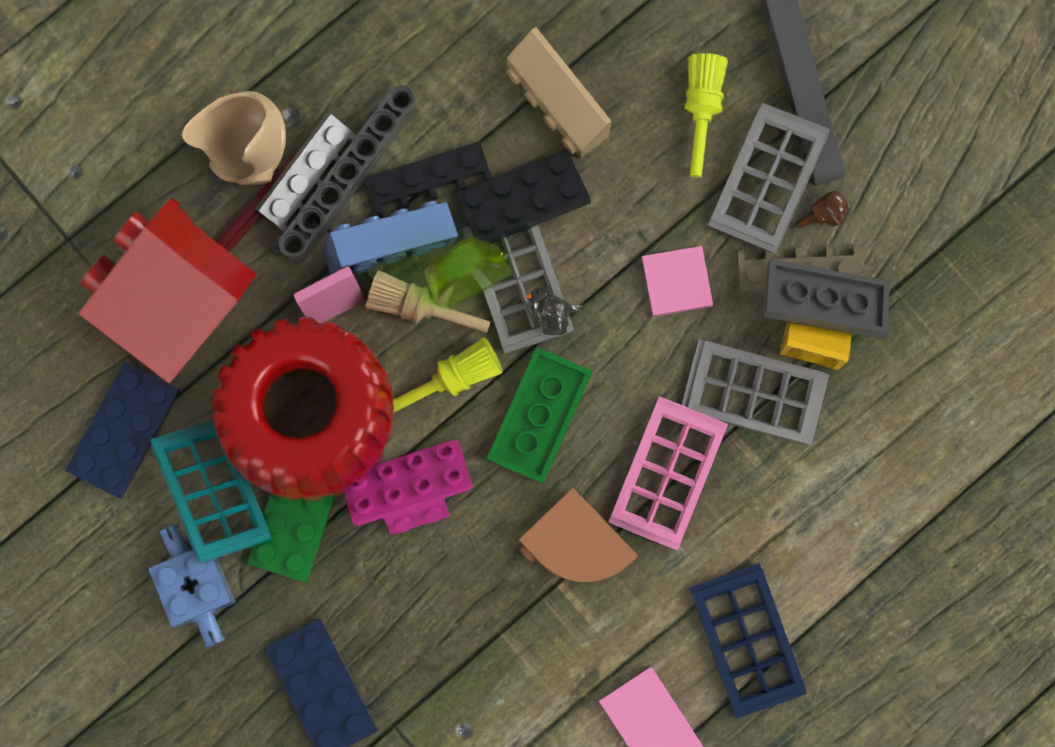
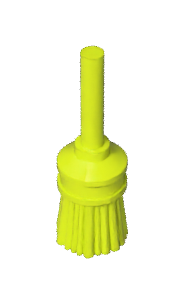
(704, 100)
(456, 373)

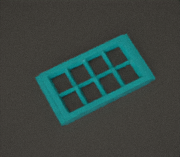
(231, 542)

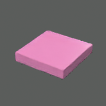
(677, 281)
(330, 296)

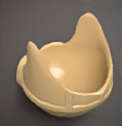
(240, 136)

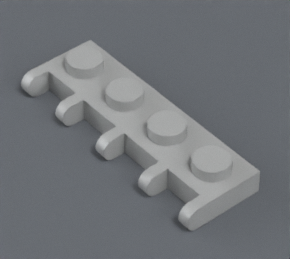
(304, 171)

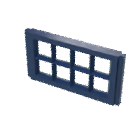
(768, 696)

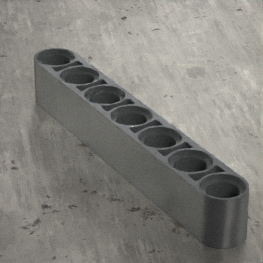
(802, 82)
(349, 160)

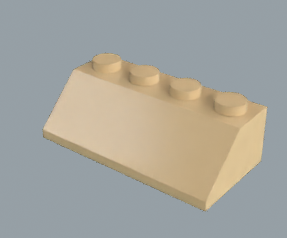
(558, 94)

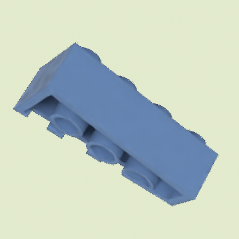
(390, 238)

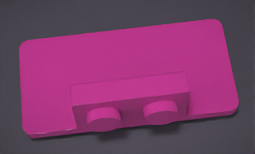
(410, 488)

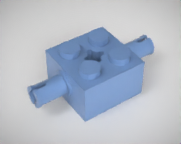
(183, 605)

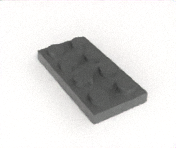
(827, 299)

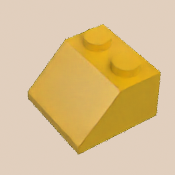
(816, 345)

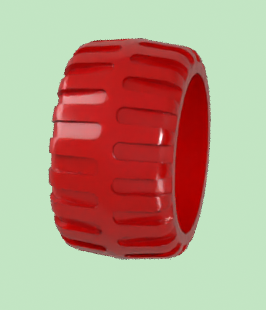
(335, 454)

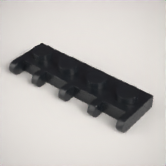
(427, 176)

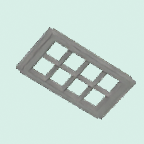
(792, 125)
(534, 334)
(810, 407)

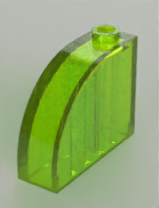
(465, 272)

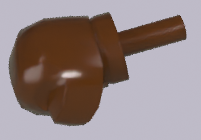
(828, 209)

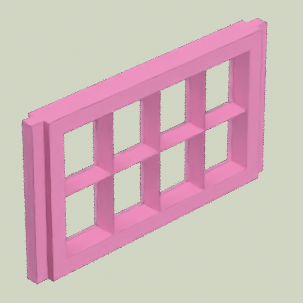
(690, 419)

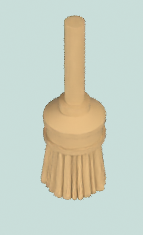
(414, 303)

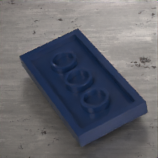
(122, 430)
(321, 687)

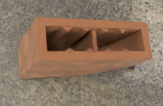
(576, 542)

